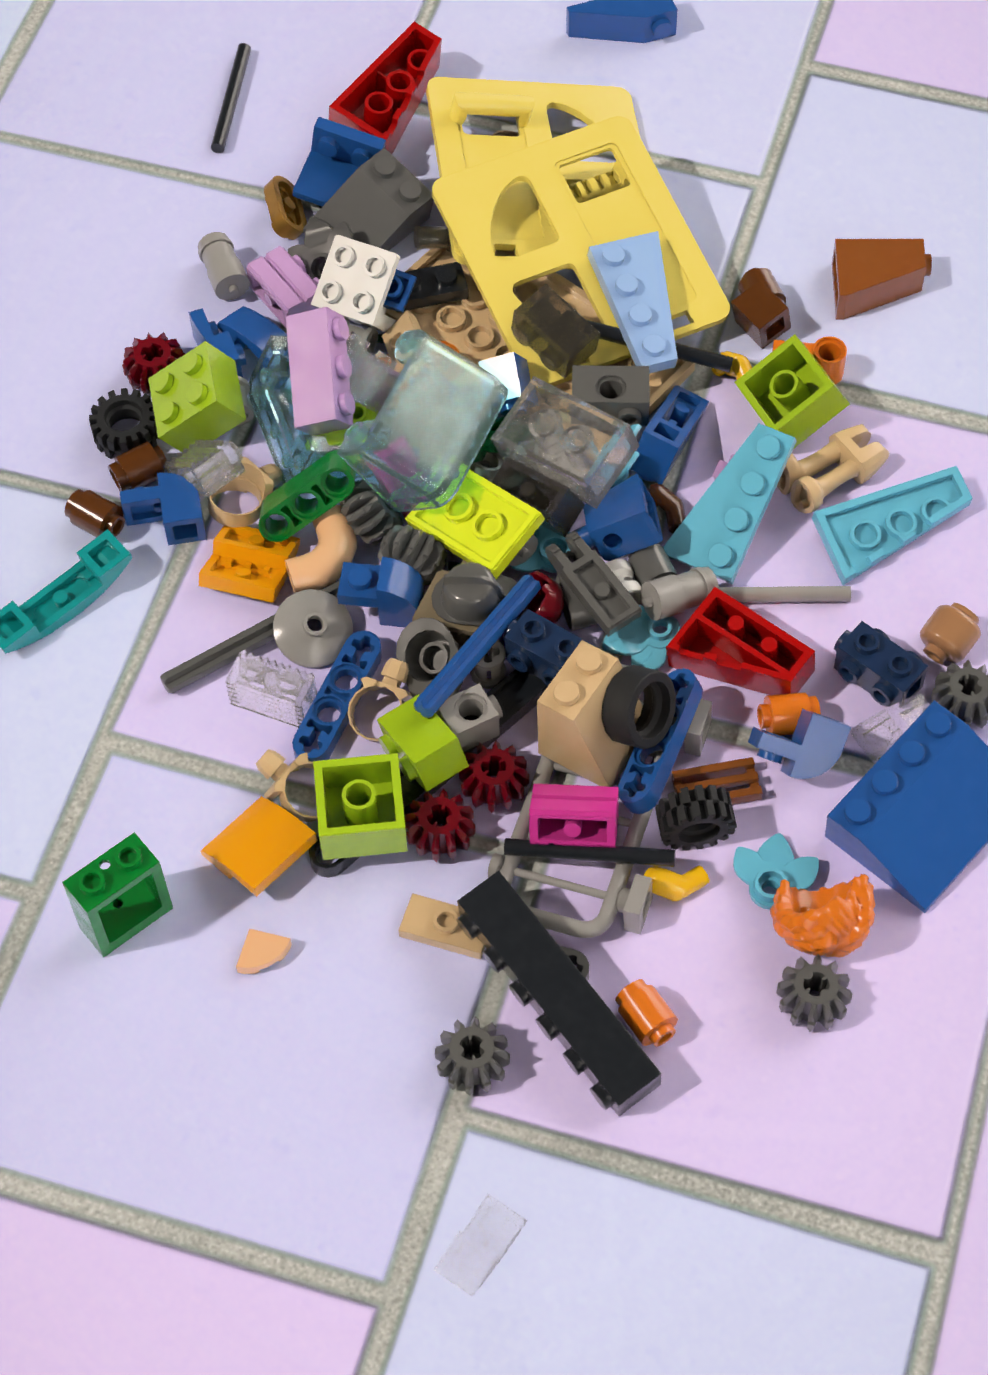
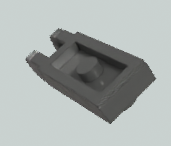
(594, 585)

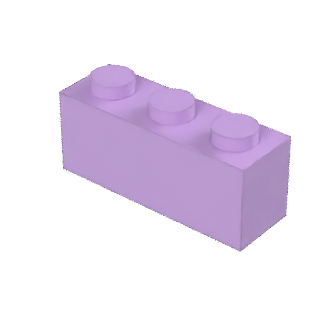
(320, 371)

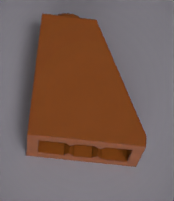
(876, 272)

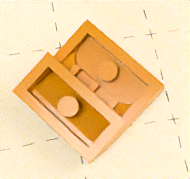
(248, 563)
(259, 845)

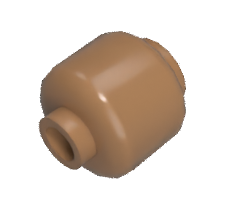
(950, 633)

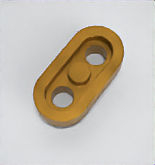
(284, 209)

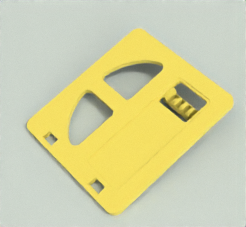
(583, 214)
(518, 218)

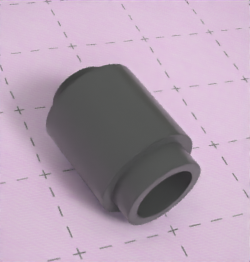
(650, 564)

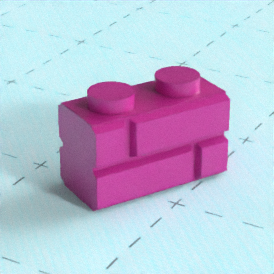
(574, 815)

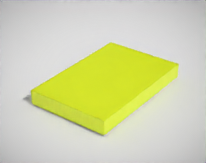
(480, 523)

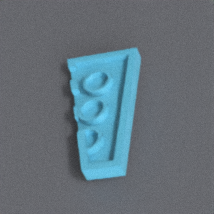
(731, 509)
(882, 522)

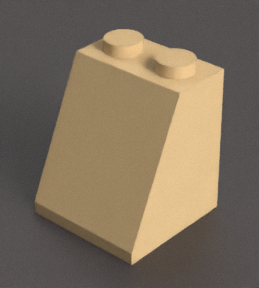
(572, 721)

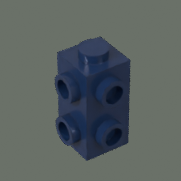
(538, 646)
(879, 665)

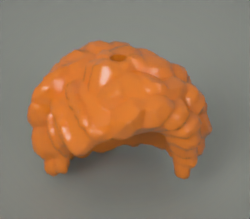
(825, 920)

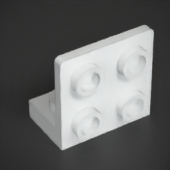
(357, 282)

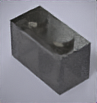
(554, 331)
(547, 496)

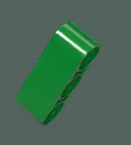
(301, 511)

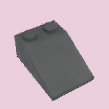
(379, 202)

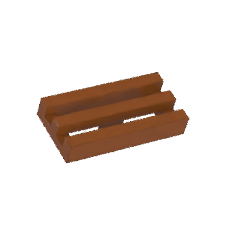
(723, 775)

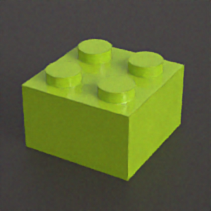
(792, 391)
(196, 397)
(360, 806)

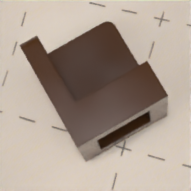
(761, 314)

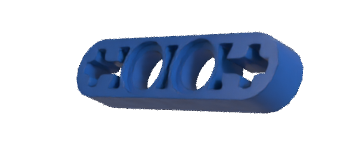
(333, 697)
(657, 773)

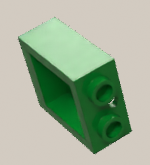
(131, 882)

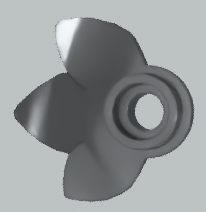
(317, 244)

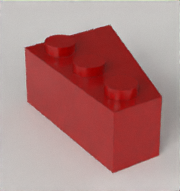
(740, 648)

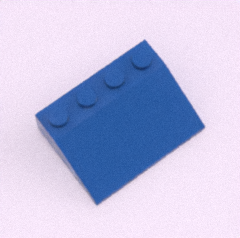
(919, 808)

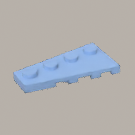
(638, 297)

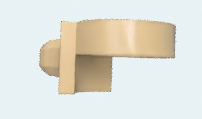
(255, 480)
(394, 674)
(272, 765)

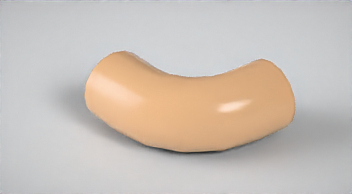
(324, 563)

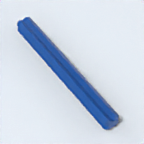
(476, 646)

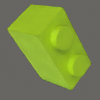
(424, 745)

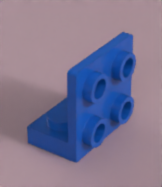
(333, 159)

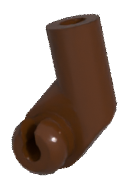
(670, 504)

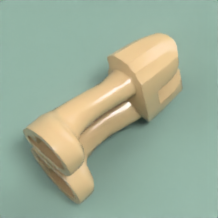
(846, 449)

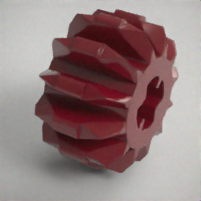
(148, 358)
(497, 790)
(453, 834)

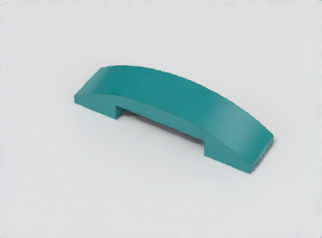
(65, 596)

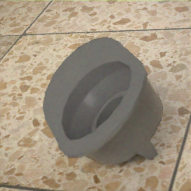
(470, 594)
(426, 649)

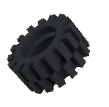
(119, 408)
(695, 817)

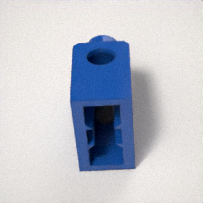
(622, 521)

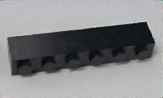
(559, 995)

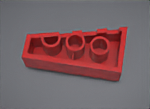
(391, 87)

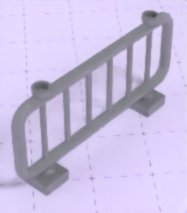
(631, 902)

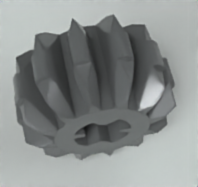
(369, 514)
(414, 549)
(963, 692)
(821, 1008)
(472, 1071)

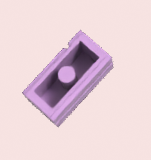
(282, 283)

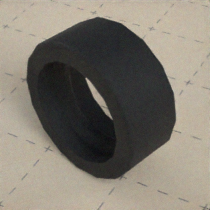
(621, 701)

